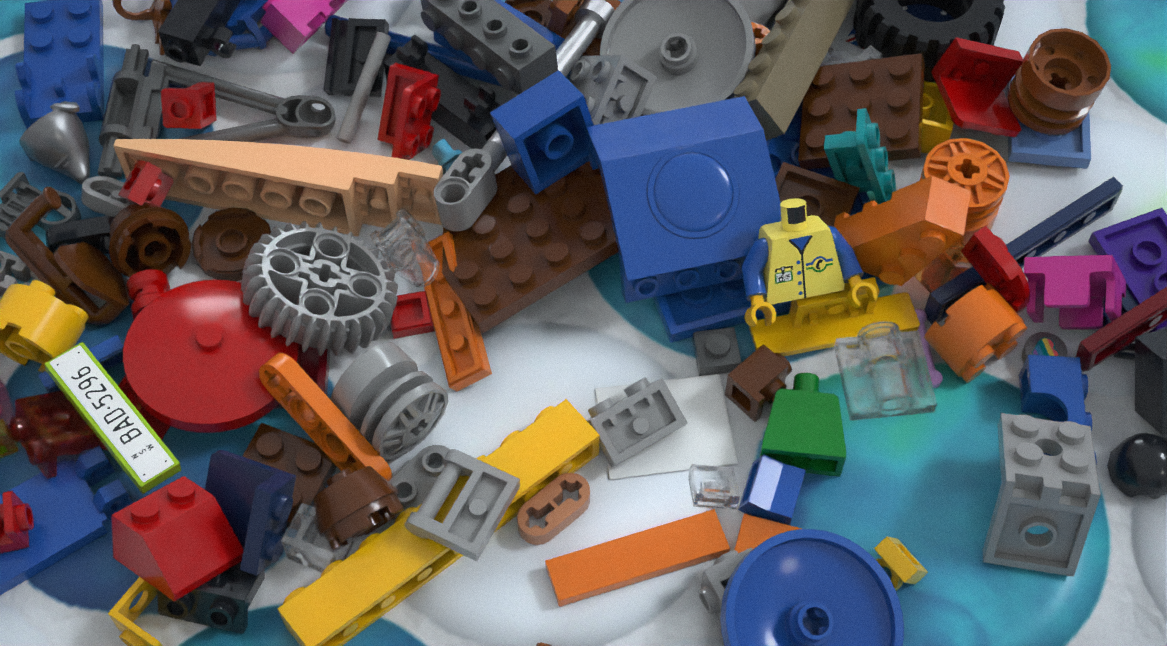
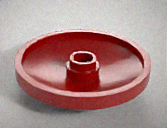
(199, 358)

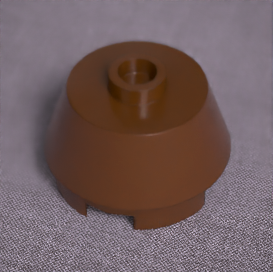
(148, 239)
(355, 505)

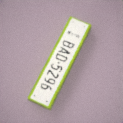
(113, 417)

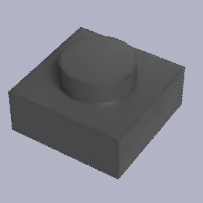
(716, 351)

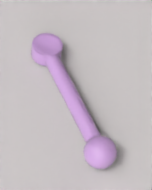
(936, 376)

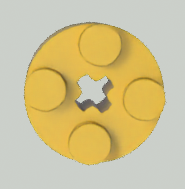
(37, 324)

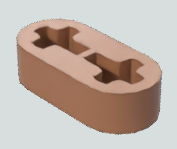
(547, 501)

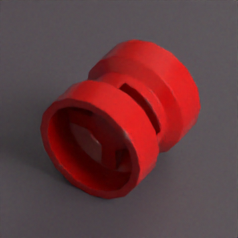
(145, 287)

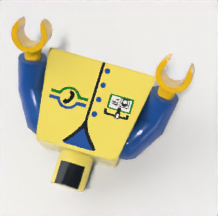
(799, 261)

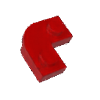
(997, 266)

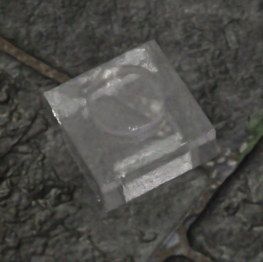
(713, 487)

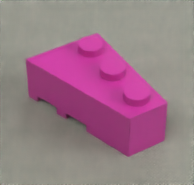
(297, 20)

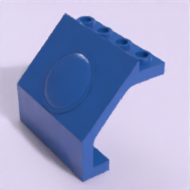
(685, 194)

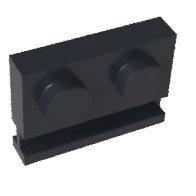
(347, 54)

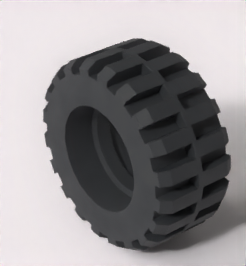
(898, 33)

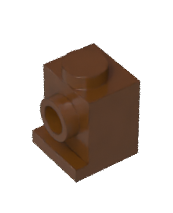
(757, 381)

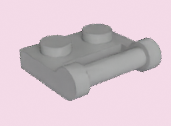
(474, 511)

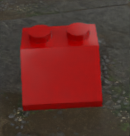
(175, 538)

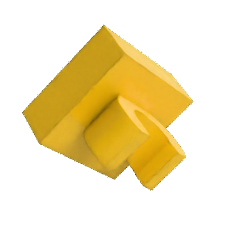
(900, 562)

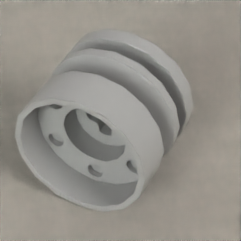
(390, 400)

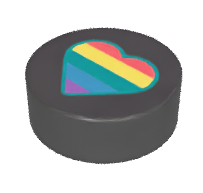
(1044, 344)

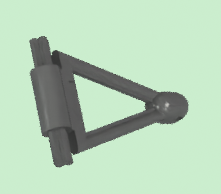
(136, 108)

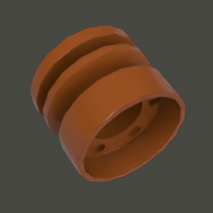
(1058, 81)

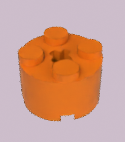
(976, 330)

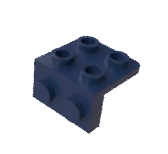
(255, 504)

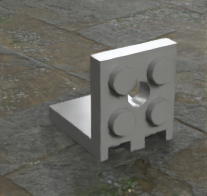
(1044, 492)

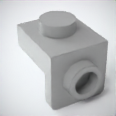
(716, 578)

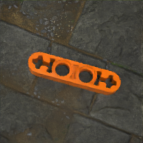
(319, 416)

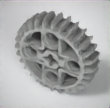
(319, 288)

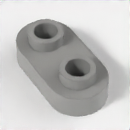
(102, 196)
(418, 476)

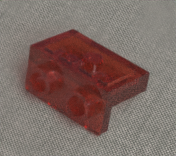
(50, 428)

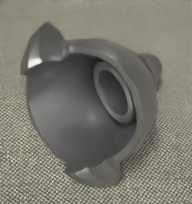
(59, 142)

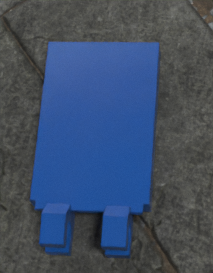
(63, 514)

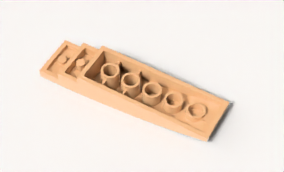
(290, 181)

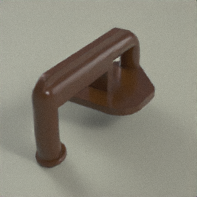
(70, 267)

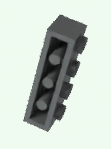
(493, 40)

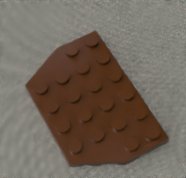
(530, 243)

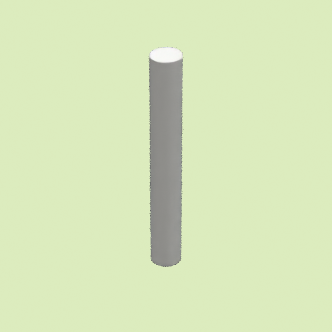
(363, 87)

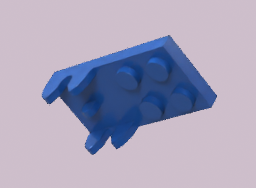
(62, 59)

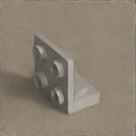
(612, 86)

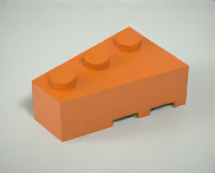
(907, 230)

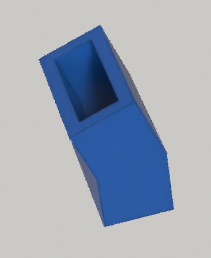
(772, 490)

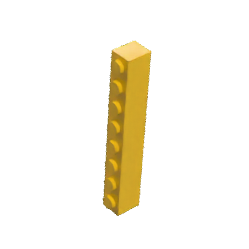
(398, 563)

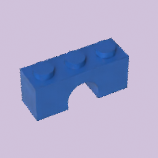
(1054, 389)

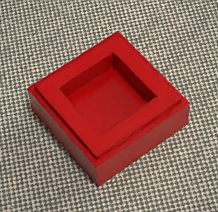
(411, 315)

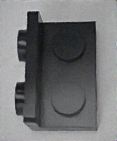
(217, 603)

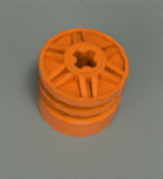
(974, 168)

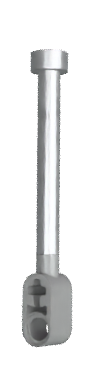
(471, 178)

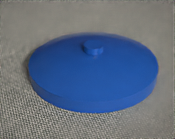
(810, 592)

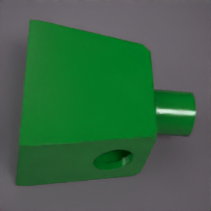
(806, 428)

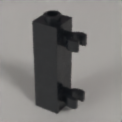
(197, 28)
(462, 106)

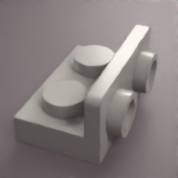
(636, 420)

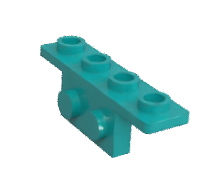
(860, 159)

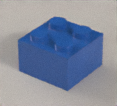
(545, 131)

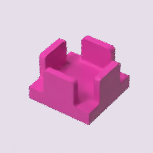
(1075, 287)

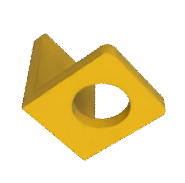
(124, 617)

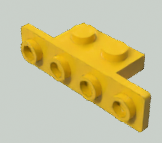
(820, 319)

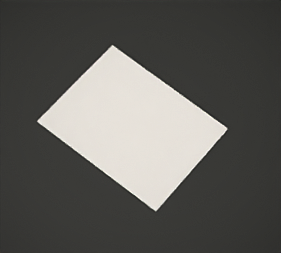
(702, 441)

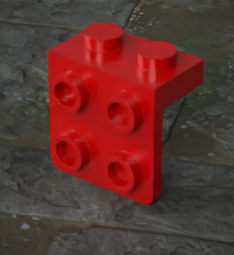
(973, 83)
(408, 110)

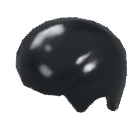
(1140, 465)

